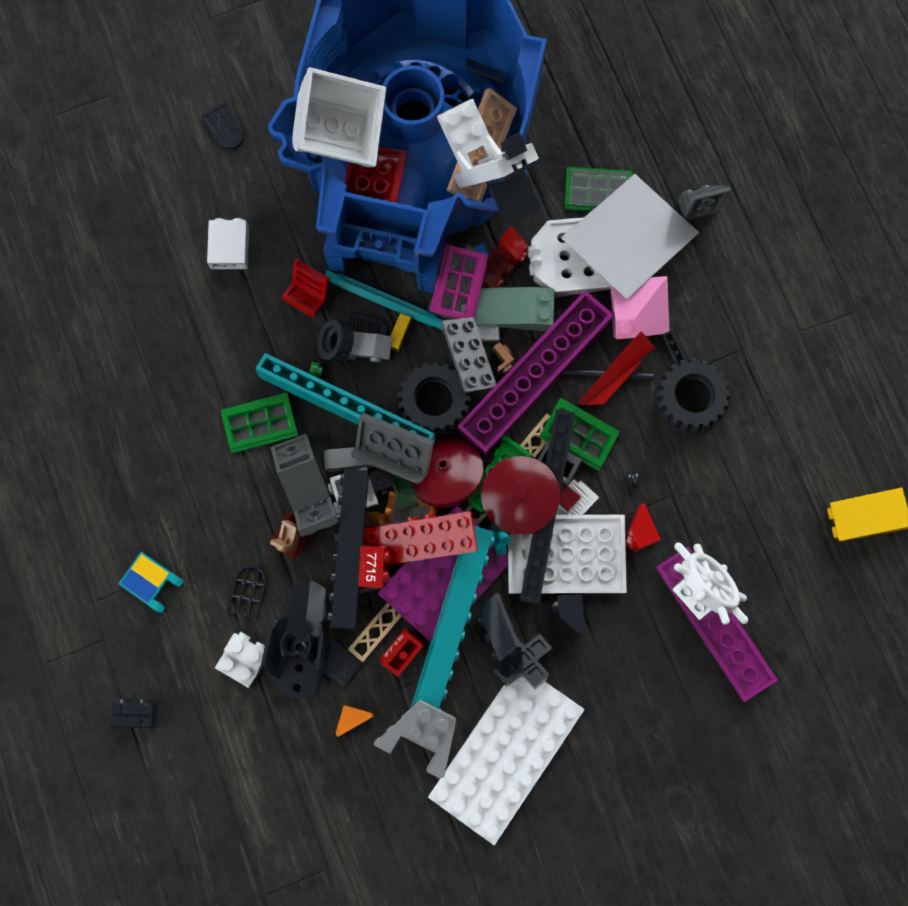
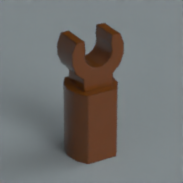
(377, 518)

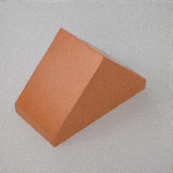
(351, 718)

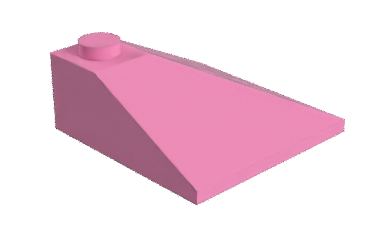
(643, 311)

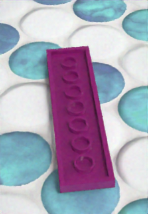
(727, 642)

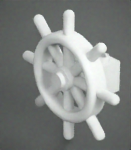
(707, 586)

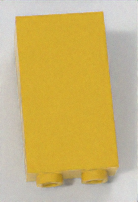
(869, 515)

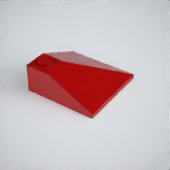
(381, 181)

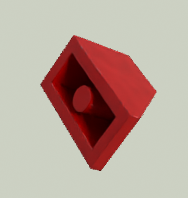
(513, 245)

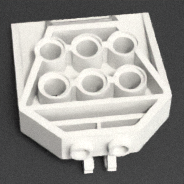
(548, 267)

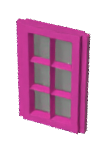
(458, 282)

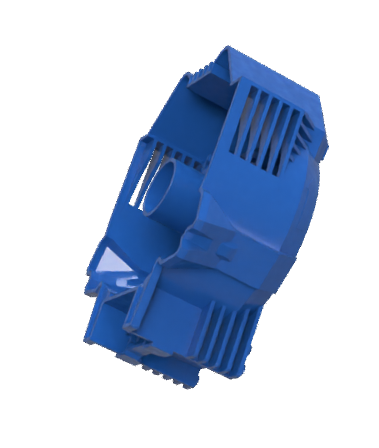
(416, 54)

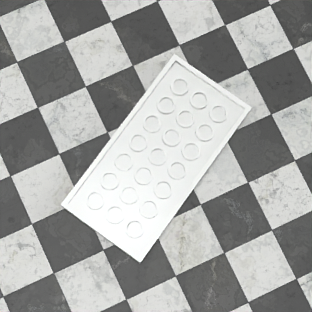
(505, 756)

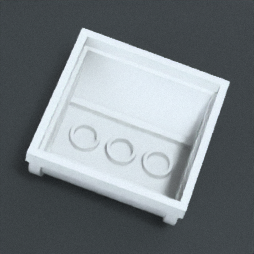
(338, 117)

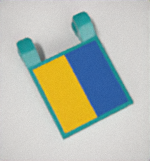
(146, 580)

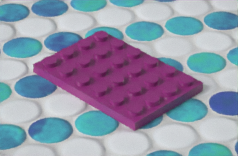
(421, 586)

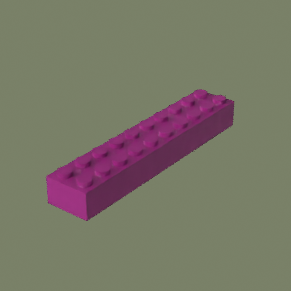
(534, 373)

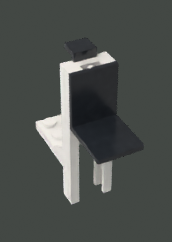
(500, 170)

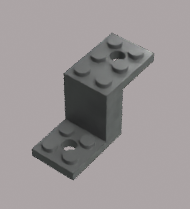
(304, 485)

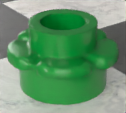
(316, 369)

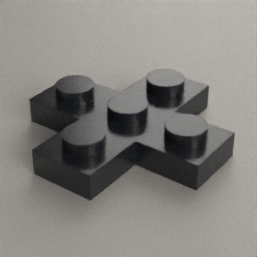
(529, 666)

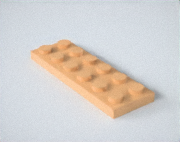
(497, 117)

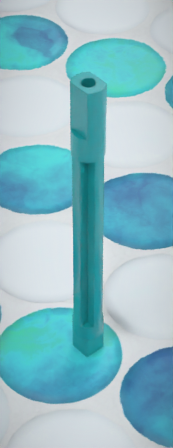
(384, 299)

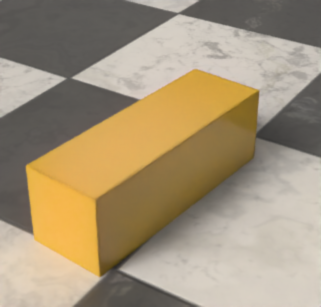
(400, 331)

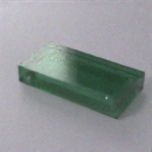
(404, 493)

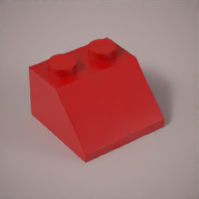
(641, 530)

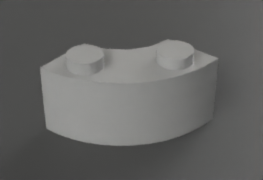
(371, 346)

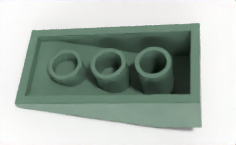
(516, 308)

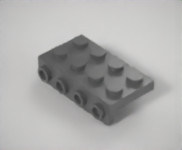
(392, 449)

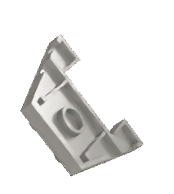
(427, 728)

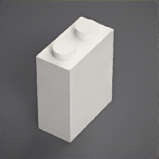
(228, 244)

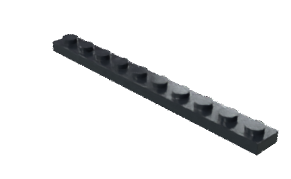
(541, 539)

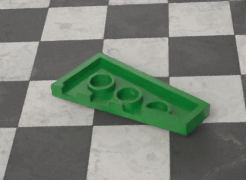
(506, 450)

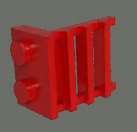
(307, 290)

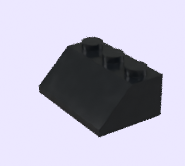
(499, 632)

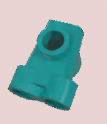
(501, 539)

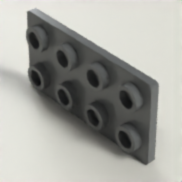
(468, 354)

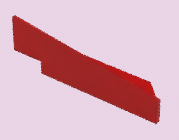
(618, 371)

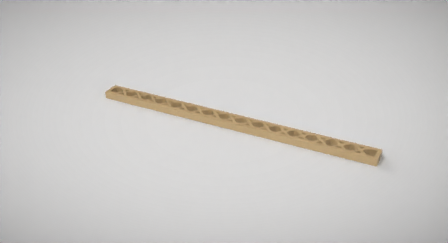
(385, 609)

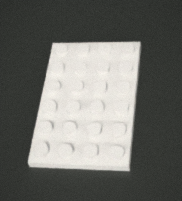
(583, 556)

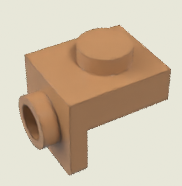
(505, 357)
(287, 538)

